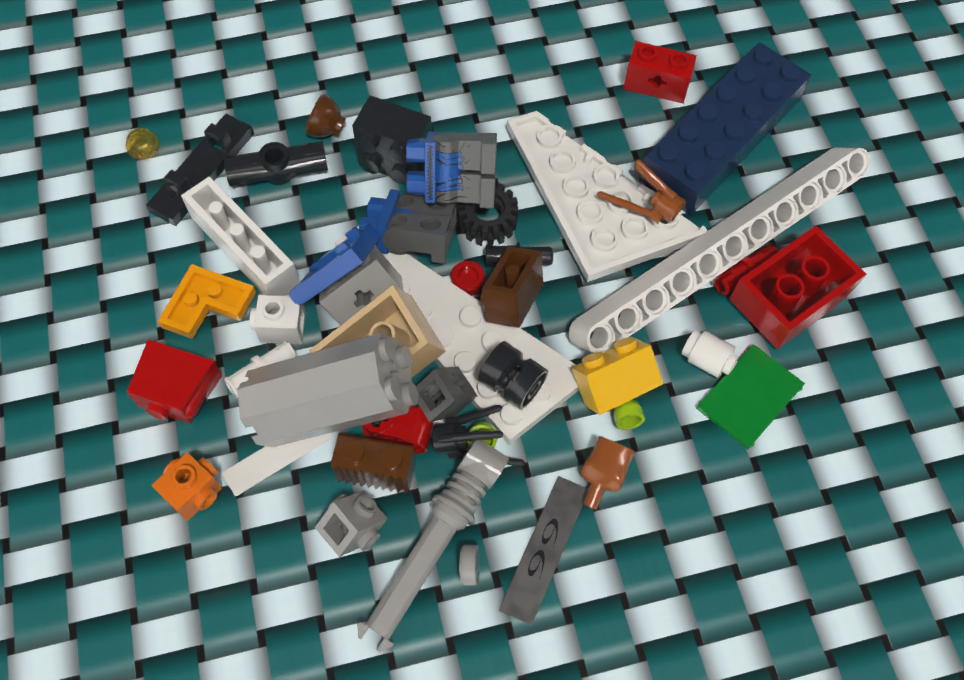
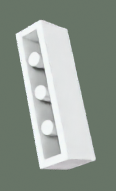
(240, 239)

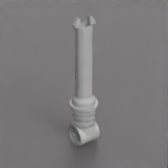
(451, 513)

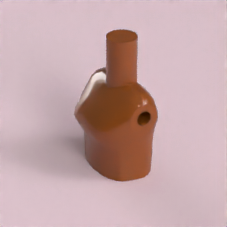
(605, 469)

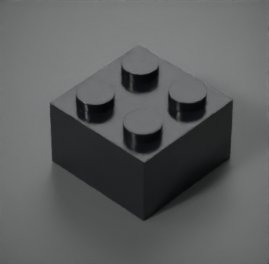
(382, 137)

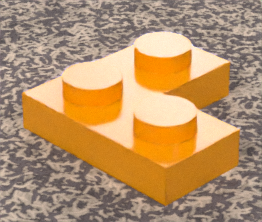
(201, 292)

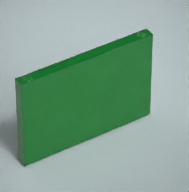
(750, 396)

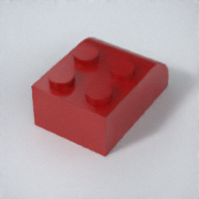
(796, 286)

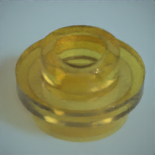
(142, 144)

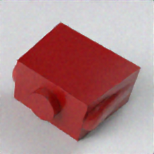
(172, 382)

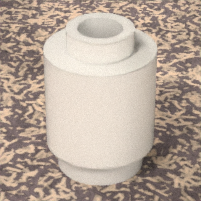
(710, 353)

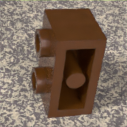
(513, 286)

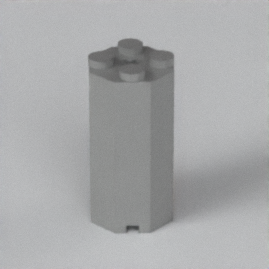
(328, 390)

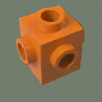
(188, 485)

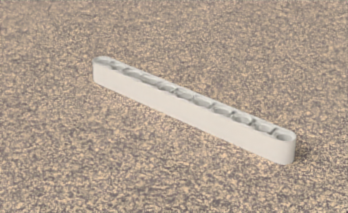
(718, 249)

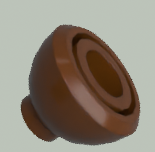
(324, 118)

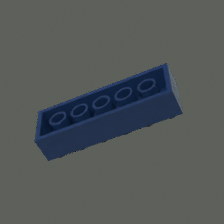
(726, 125)

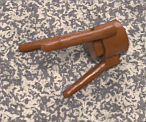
(666, 202)

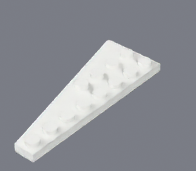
(469, 340)

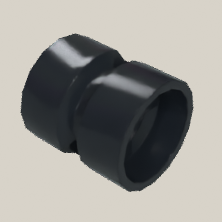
(501, 369)

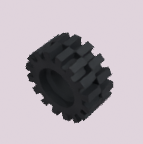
(490, 229)

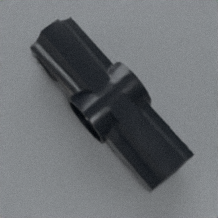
(275, 163)

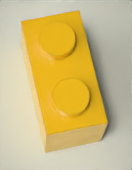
(617, 375)

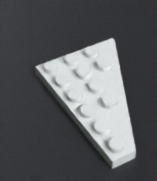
(596, 231)

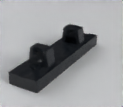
(201, 163)

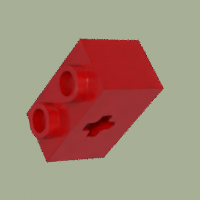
(659, 72)

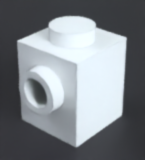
(278, 320)

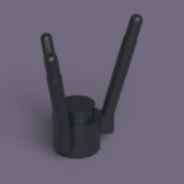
(453, 438)

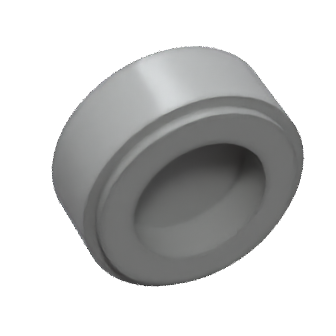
(469, 565)

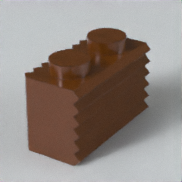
(373, 463)

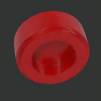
(468, 277)

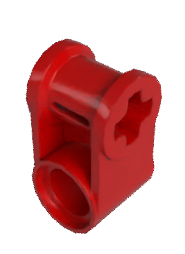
(405, 429)

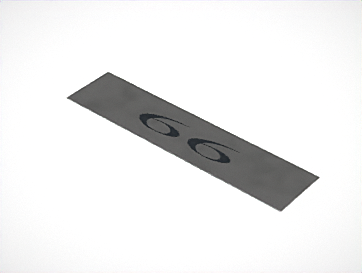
(544, 551)

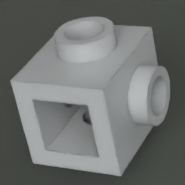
(351, 523)

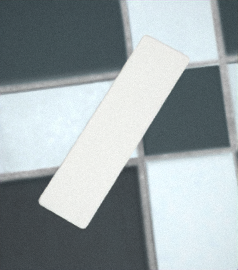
(267, 462)

